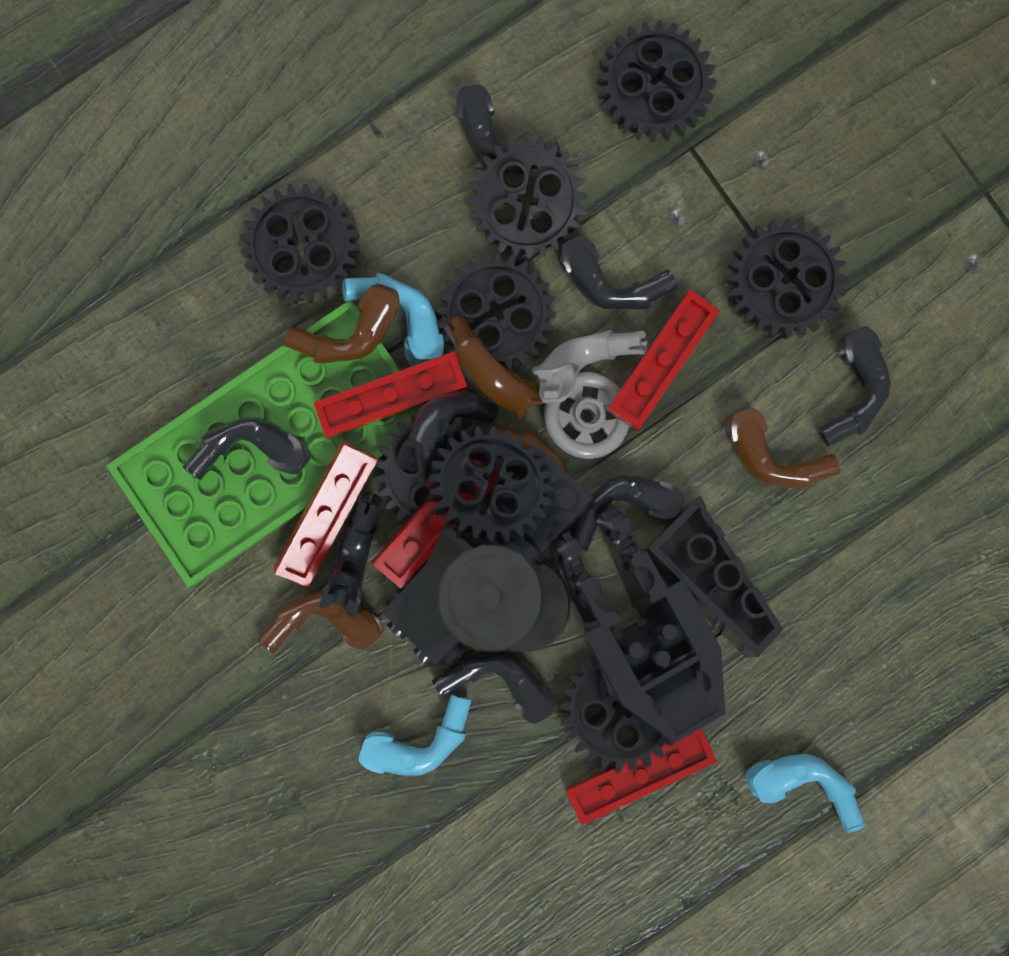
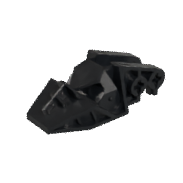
(661, 665)

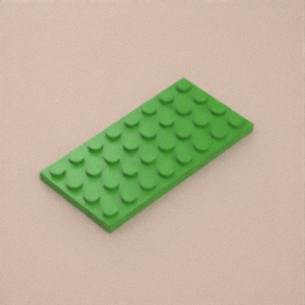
(242, 495)

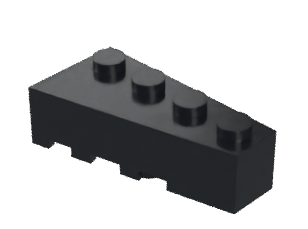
(696, 551)

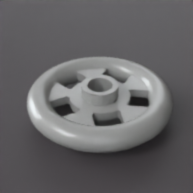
(583, 445)

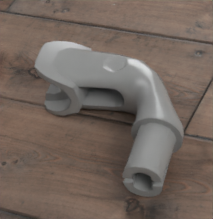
(562, 365)

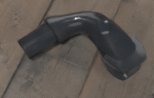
(475, 115)
(579, 262)
(863, 354)
(432, 424)
(282, 448)
(656, 497)
(352, 557)
(532, 695)

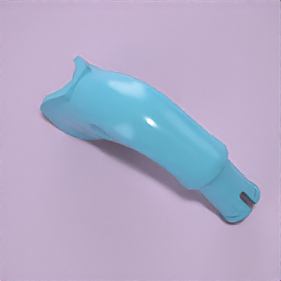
(422, 326)
(384, 754)
(774, 778)

